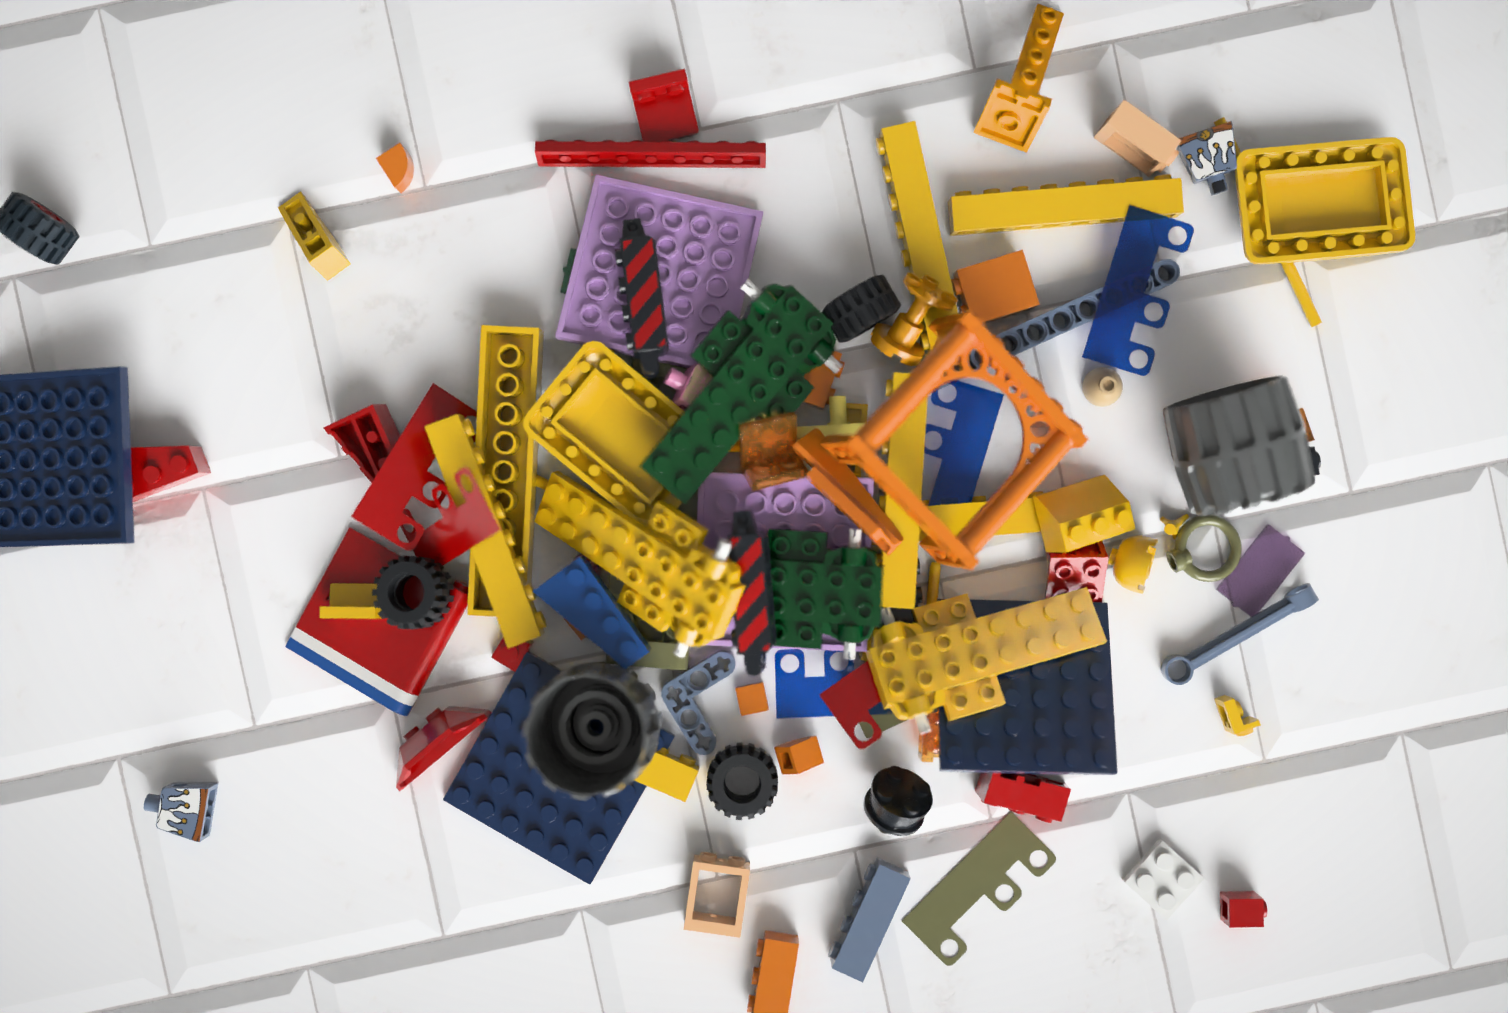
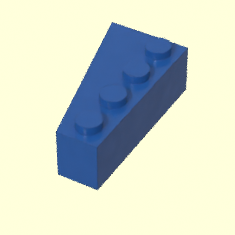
(592, 609)

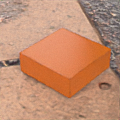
(752, 698)

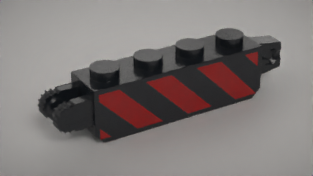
(644, 297)
(755, 610)

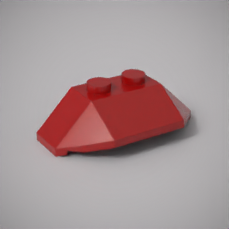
(435, 739)

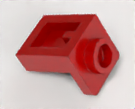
(511, 656)

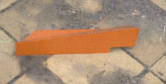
(846, 492)

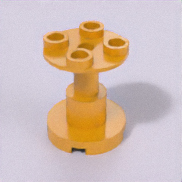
(904, 332)

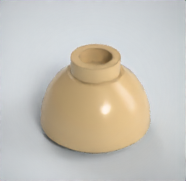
(1102, 386)

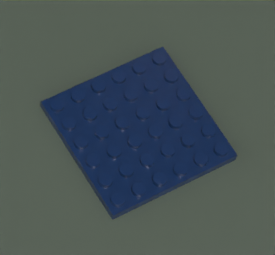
(65, 458)
(1052, 720)
(512, 799)

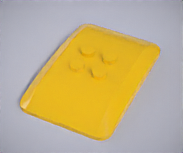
(1324, 200)
(602, 425)

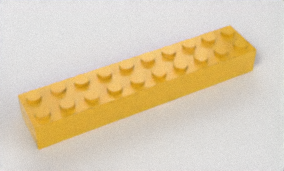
(506, 391)

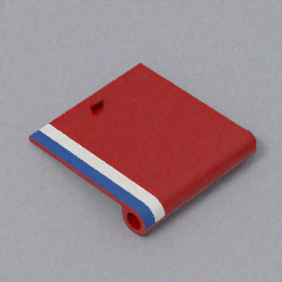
(369, 653)

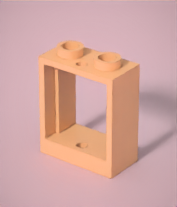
(1138, 139)
(711, 922)

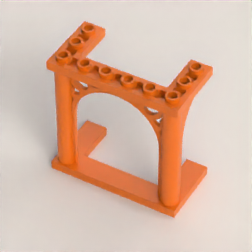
(1048, 428)

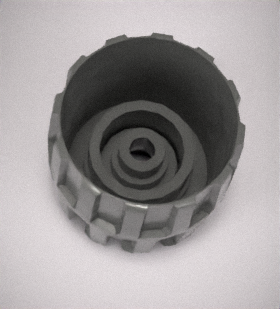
(1239, 446)
(568, 749)

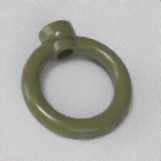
(1181, 559)

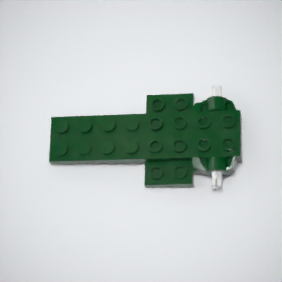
(754, 373)
(824, 589)

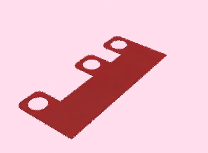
(406, 470)
(459, 528)
(851, 700)

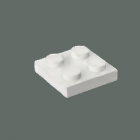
(1163, 879)

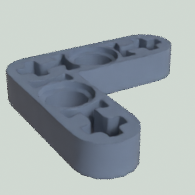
(690, 690)

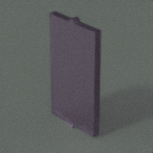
(1260, 571)

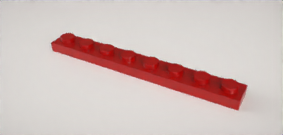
(650, 154)

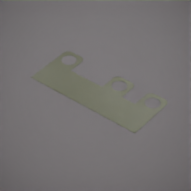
(973, 877)

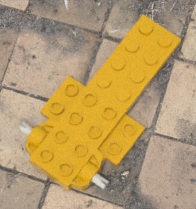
(663, 566)
(955, 657)

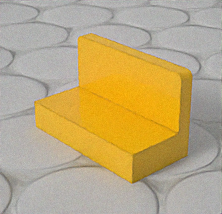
(351, 602)

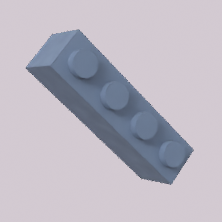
(869, 920)

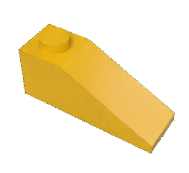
(313, 236)

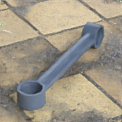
(1293, 601)

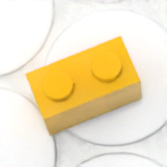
(670, 774)

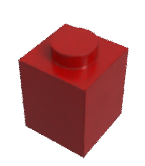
(1242, 909)

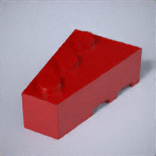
(366, 437)
(164, 468)
(1025, 794)

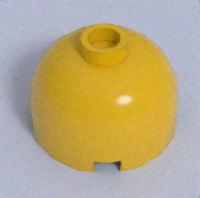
(1133, 562)

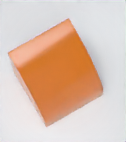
(397, 166)
(799, 755)

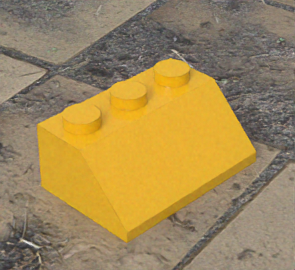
(1082, 514)

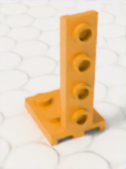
(1017, 108)

